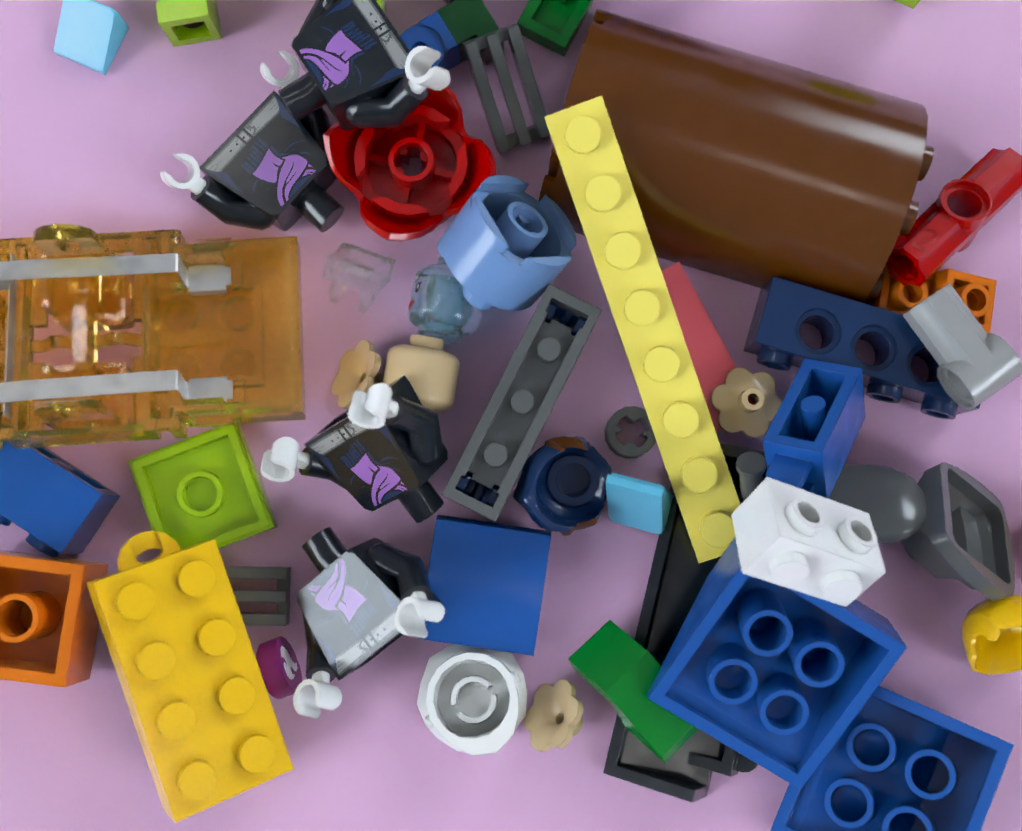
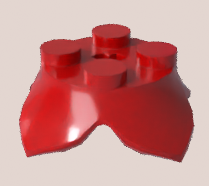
(404, 205)

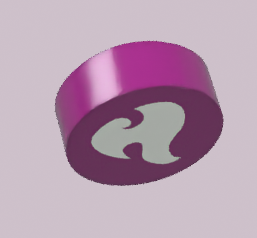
(279, 667)

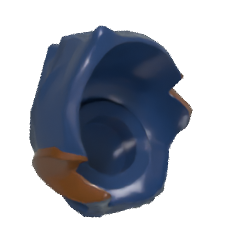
(564, 485)

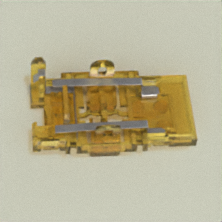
(213, 341)

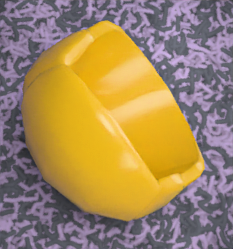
(994, 636)

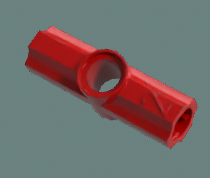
(956, 216)

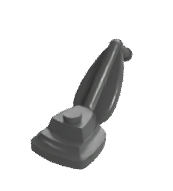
(942, 521)

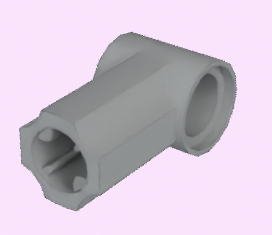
(969, 359)

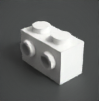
(807, 543)

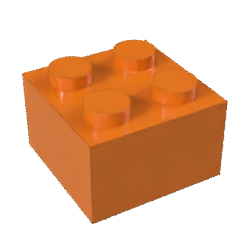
(47, 618)

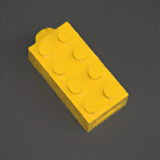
(188, 673)

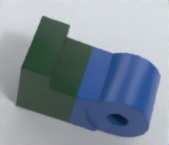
(449, 28)

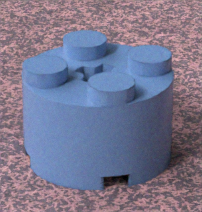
(507, 245)

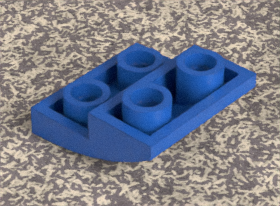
(487, 583)

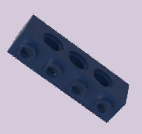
(841, 322)

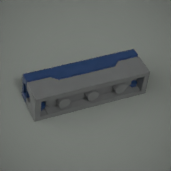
(521, 403)

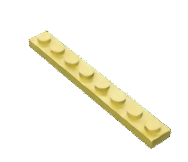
(646, 323)

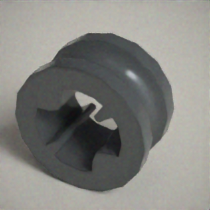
(629, 450)

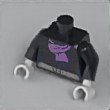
(359, 67)
(267, 168)
(373, 450)
(357, 611)

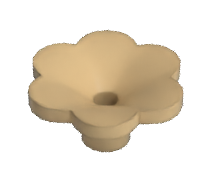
(356, 372)
(733, 406)
(554, 716)

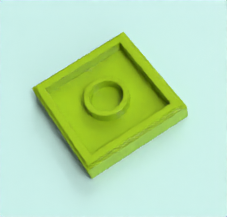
(204, 489)

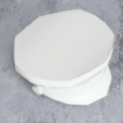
(473, 698)

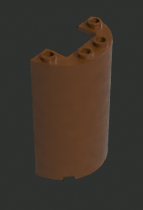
(752, 158)

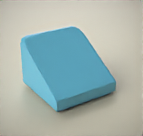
(89, 34)
(637, 503)

